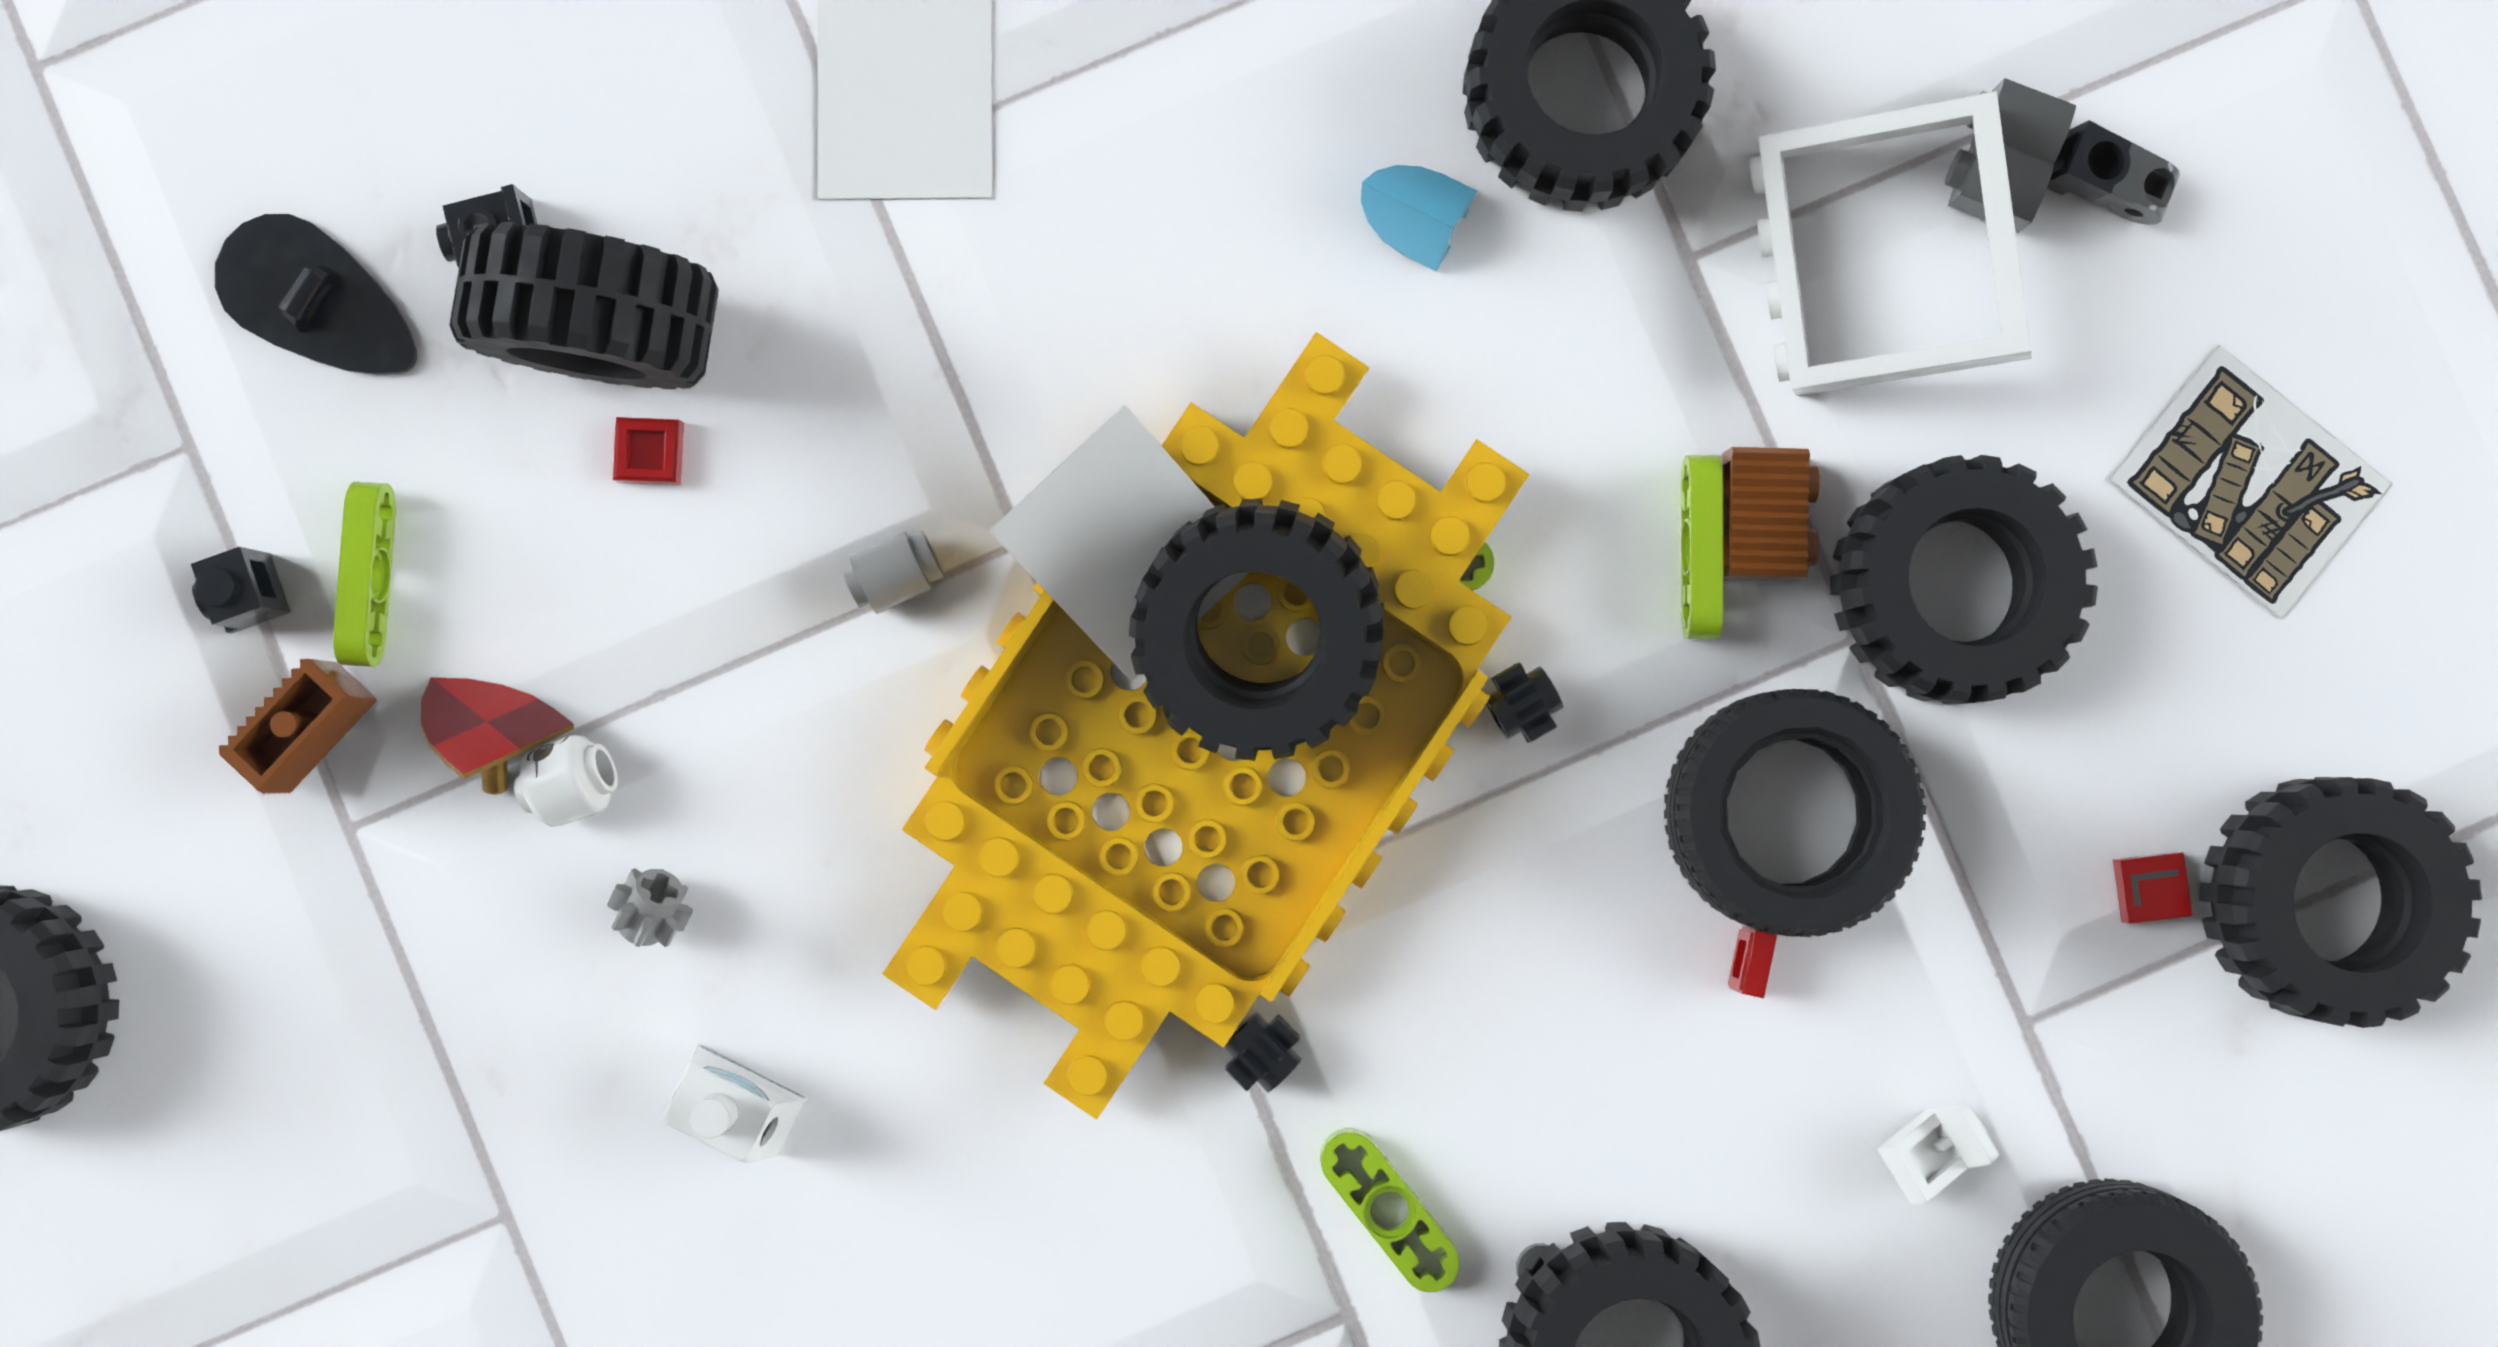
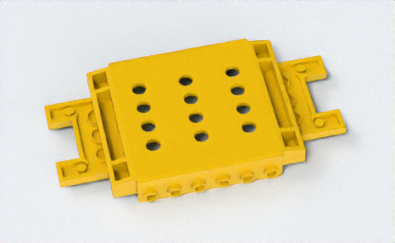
(1083, 908)

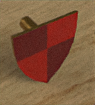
(484, 724)

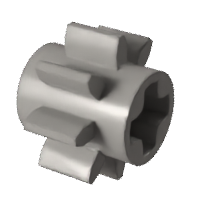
(649, 907)

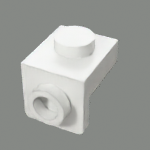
(1937, 1150)

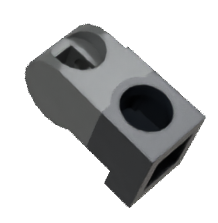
(2114, 174)

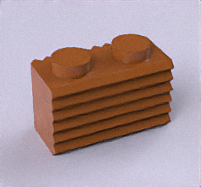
(1768, 513)
(297, 726)

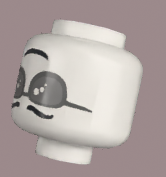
(566, 780)

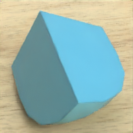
(1415, 210)

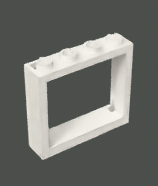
(1778, 241)

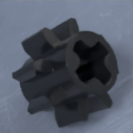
(1524, 702)
(1262, 1052)

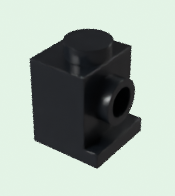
(497, 207)
(229, 591)

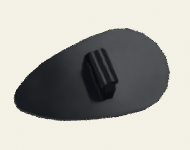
(310, 297)

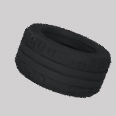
(1885, 802)

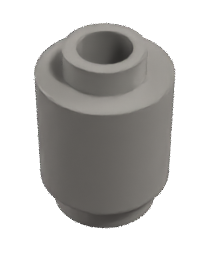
(893, 571)

